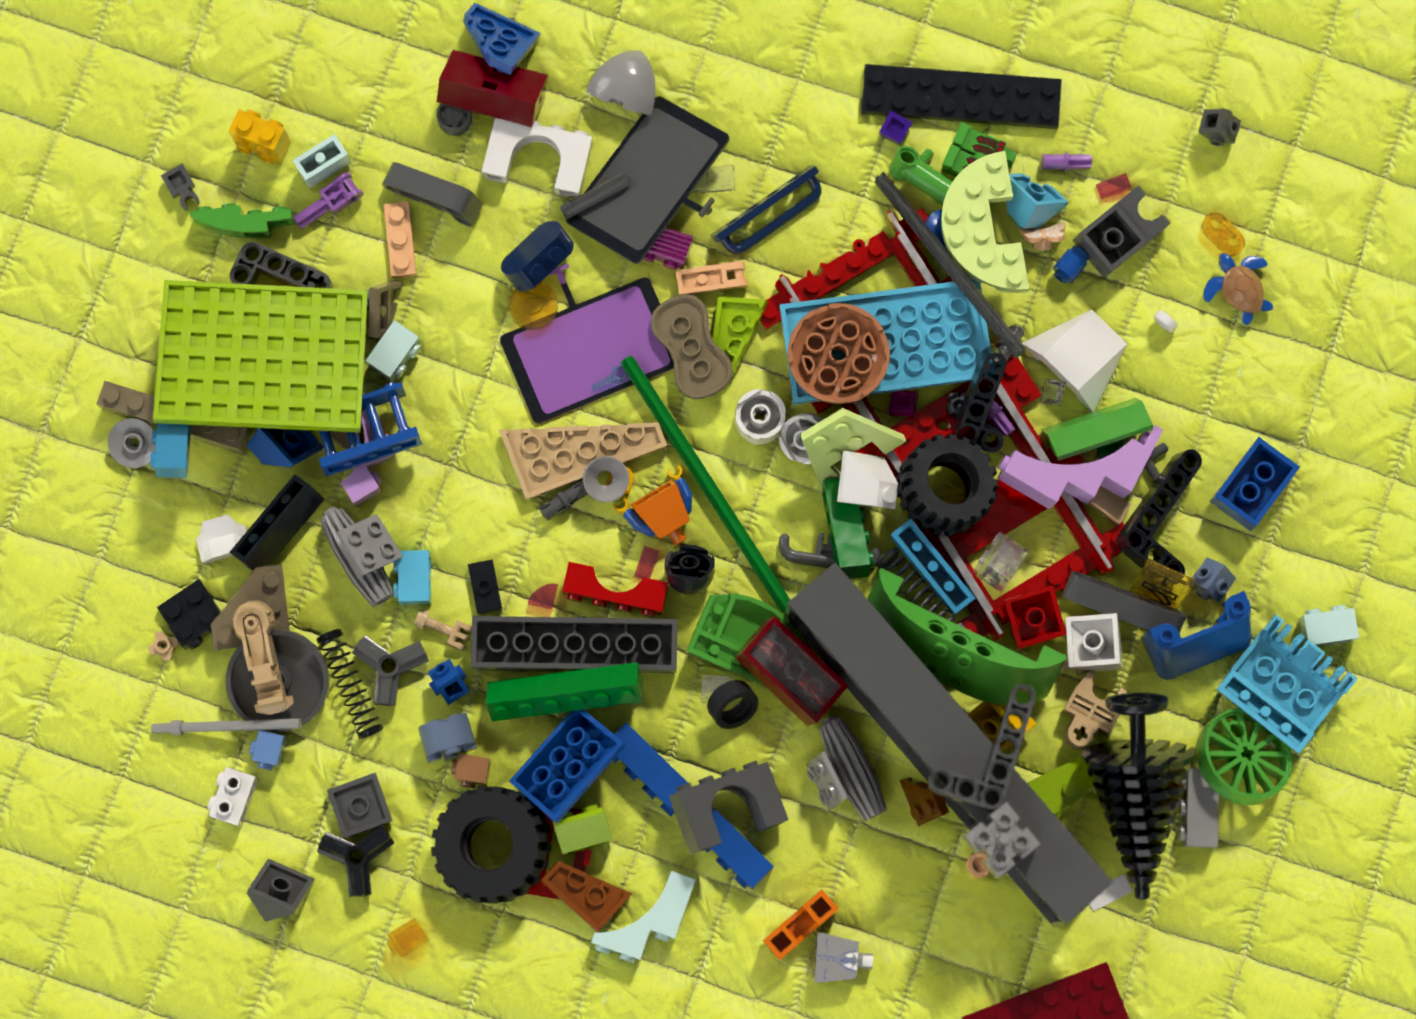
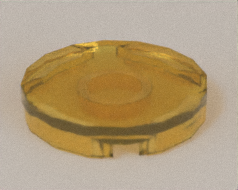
(534, 307)

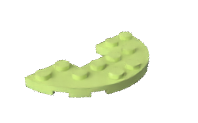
(969, 225)

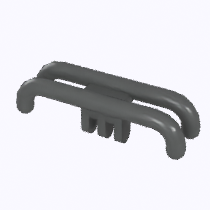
(822, 557)

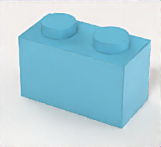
(413, 577)

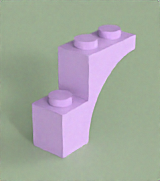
(361, 483)

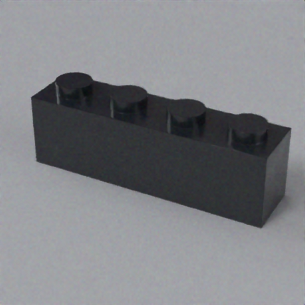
(277, 524)

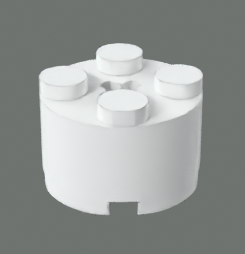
(763, 403)

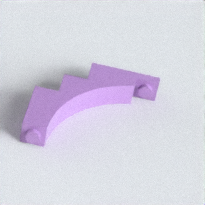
(1047, 481)

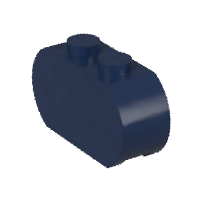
(537, 256)

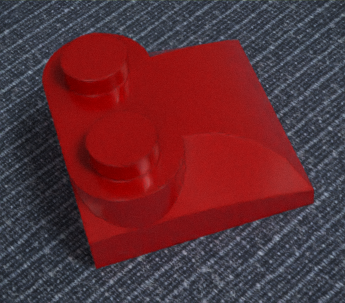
(1035, 617)

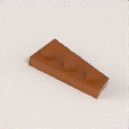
(584, 894)

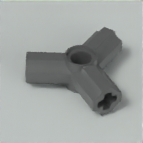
(387, 683)

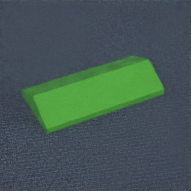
(1097, 428)

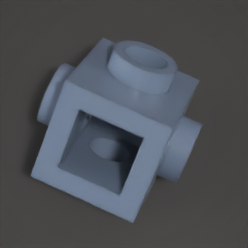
(1212, 580)

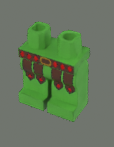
(971, 145)

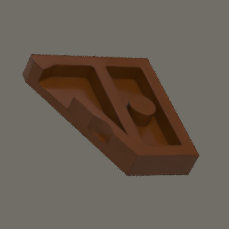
(923, 803)

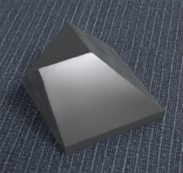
(279, 890)

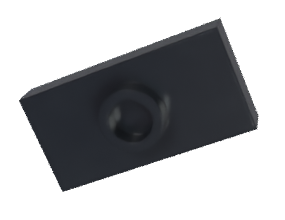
(485, 586)

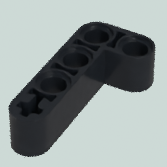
(985, 397)

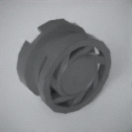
(453, 119)

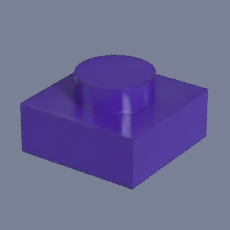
(895, 128)

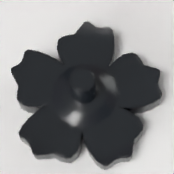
(955, 403)

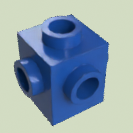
(448, 681)

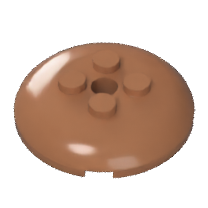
(843, 329)

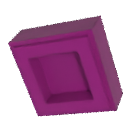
(903, 403)

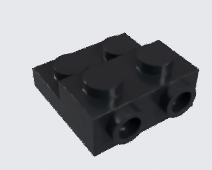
(190, 614)

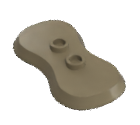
(698, 362)

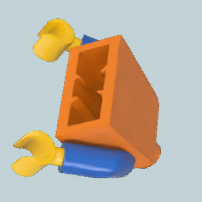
(661, 510)

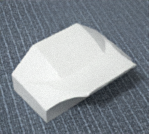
(218, 538)

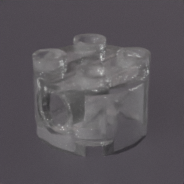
(1001, 562)

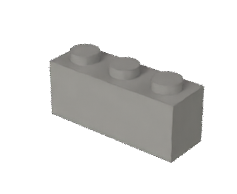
(1199, 812)

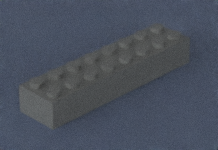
(572, 643)

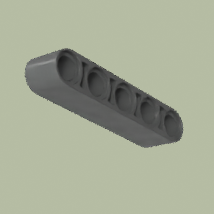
(1127, 605)

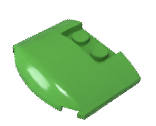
(727, 626)

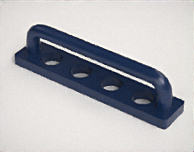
(806, 175)

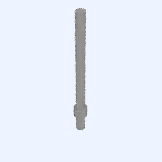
(179, 727)

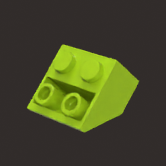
(583, 830)

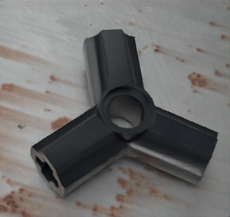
(340, 850)

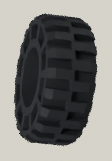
(454, 841)

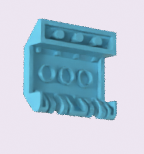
(1285, 684)

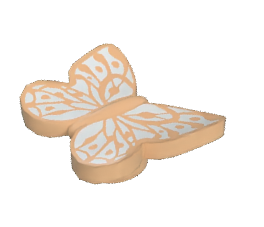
(1044, 238)

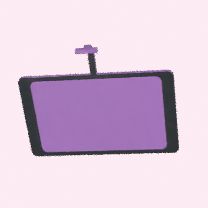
(582, 348)

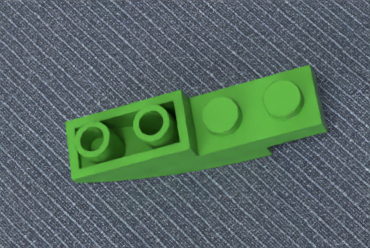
(233, 222)

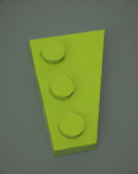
(1063, 786)

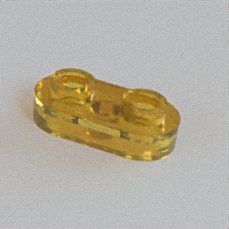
(1221, 235)

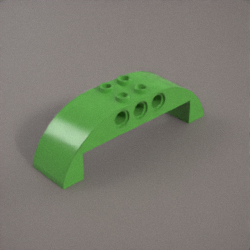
(961, 656)

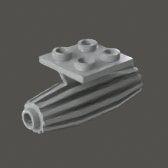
(362, 552)
(845, 771)

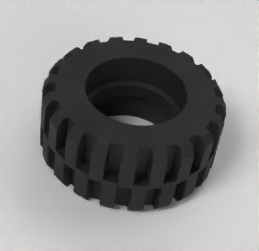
(968, 464)

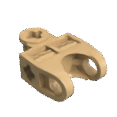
(1087, 713)

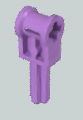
(334, 198)

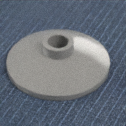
(121, 444)

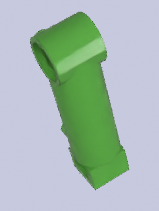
(914, 168)

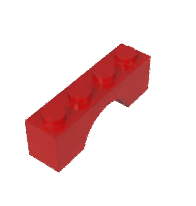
(647, 596)

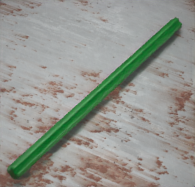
(706, 482)

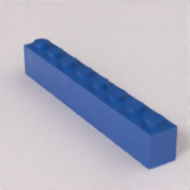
(661, 781)

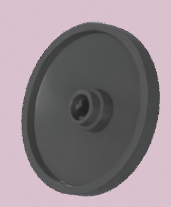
(302, 672)

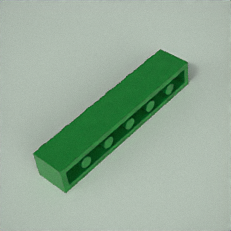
(564, 691)

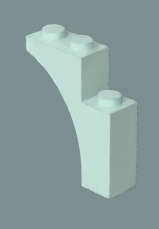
(662, 919)

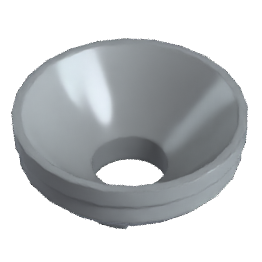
(608, 492)

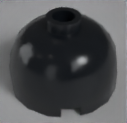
(689, 569)

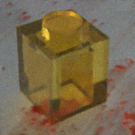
(407, 938)

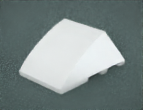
(1081, 354)

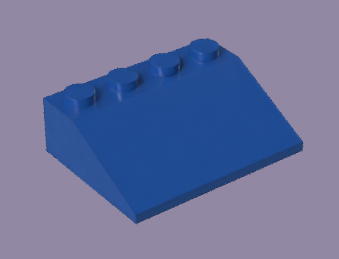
(567, 764)

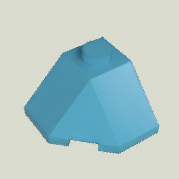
(1033, 203)

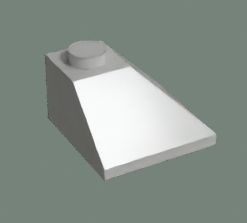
(867, 481)
(1094, 642)

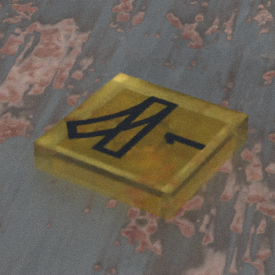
(1162, 584)

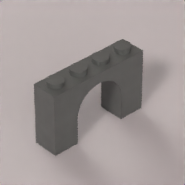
(752, 784)

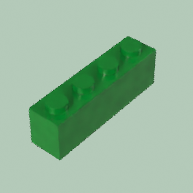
(847, 533)

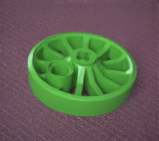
(1242, 758)

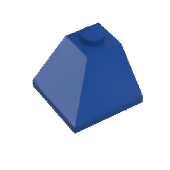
(283, 446)

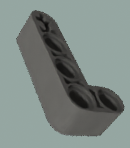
(434, 192)
(283, 275)

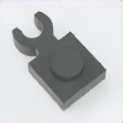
(180, 184)

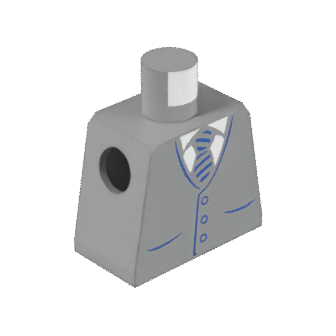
(838, 959)

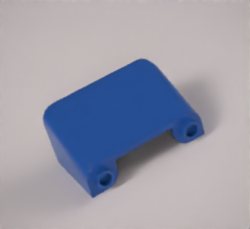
(1177, 655)

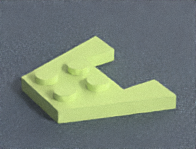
(844, 433)

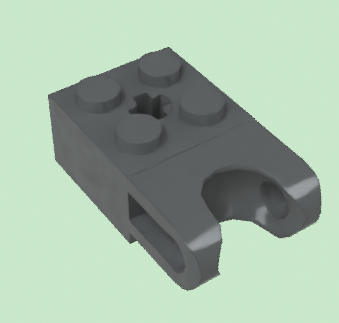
(1124, 228)

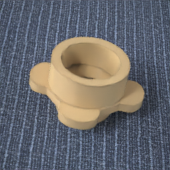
(165, 653)

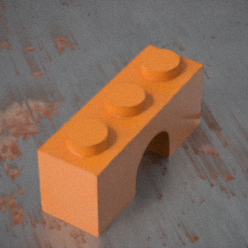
(800, 924)

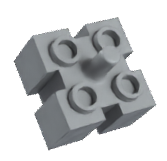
(1001, 840)

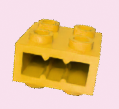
(259, 136)

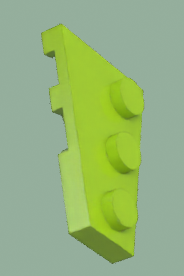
(735, 325)

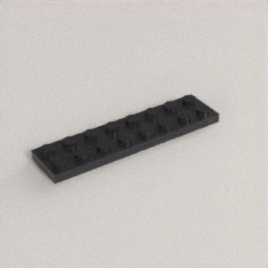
(961, 96)

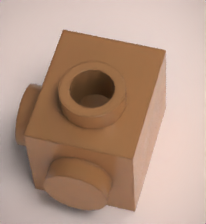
(471, 770)

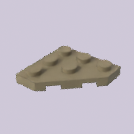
(264, 585)

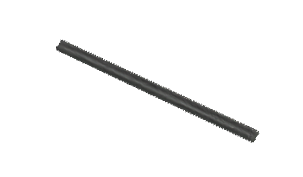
(948, 263)

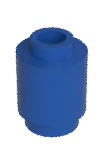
(1070, 265)

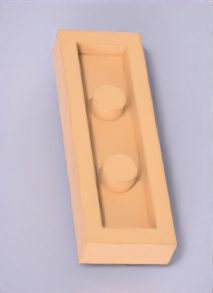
(400, 239)

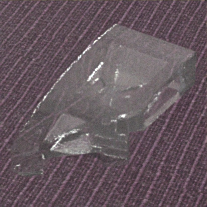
(717, 180)

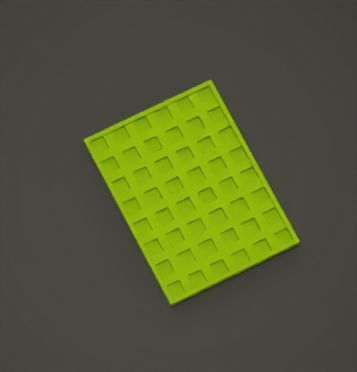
(261, 356)

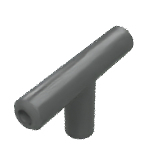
(1150, 467)

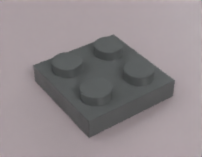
(359, 805)

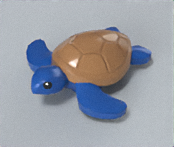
(1240, 286)

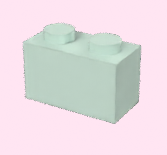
(321, 161)
(394, 351)
(1329, 627)

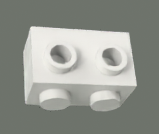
(232, 796)

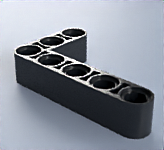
(1155, 514)

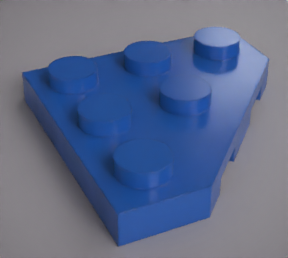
(499, 39)

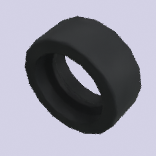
(726, 694)

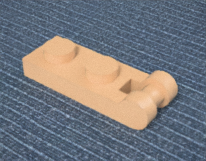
(711, 278)

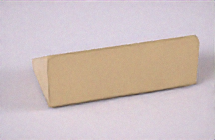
(1110, 505)

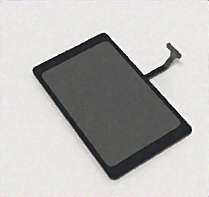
(664, 163)

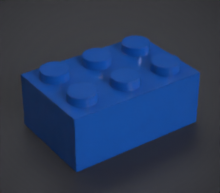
(1254, 484)

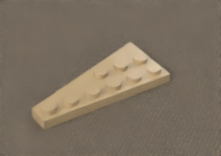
(559, 455)

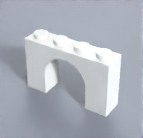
(510, 137)

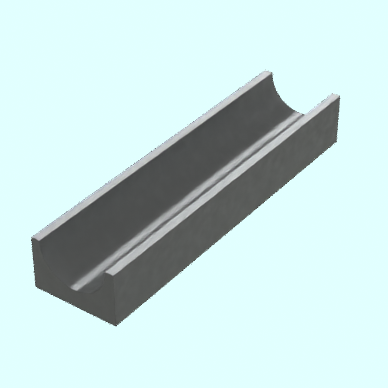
(939, 735)

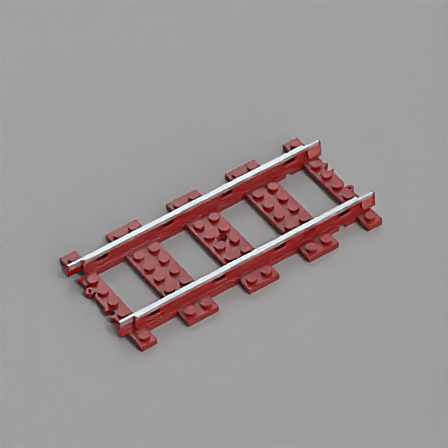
(1013, 393)

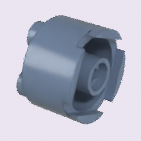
(447, 737)

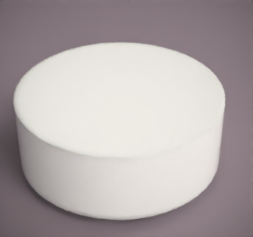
(1165, 321)

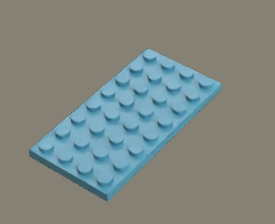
(929, 330)

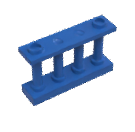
(382, 444)

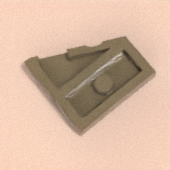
(382, 307)

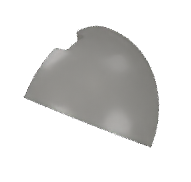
(626, 81)

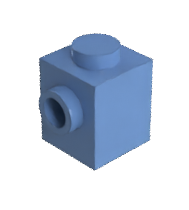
(268, 749)

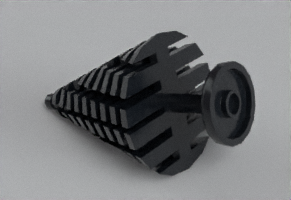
(1139, 786)

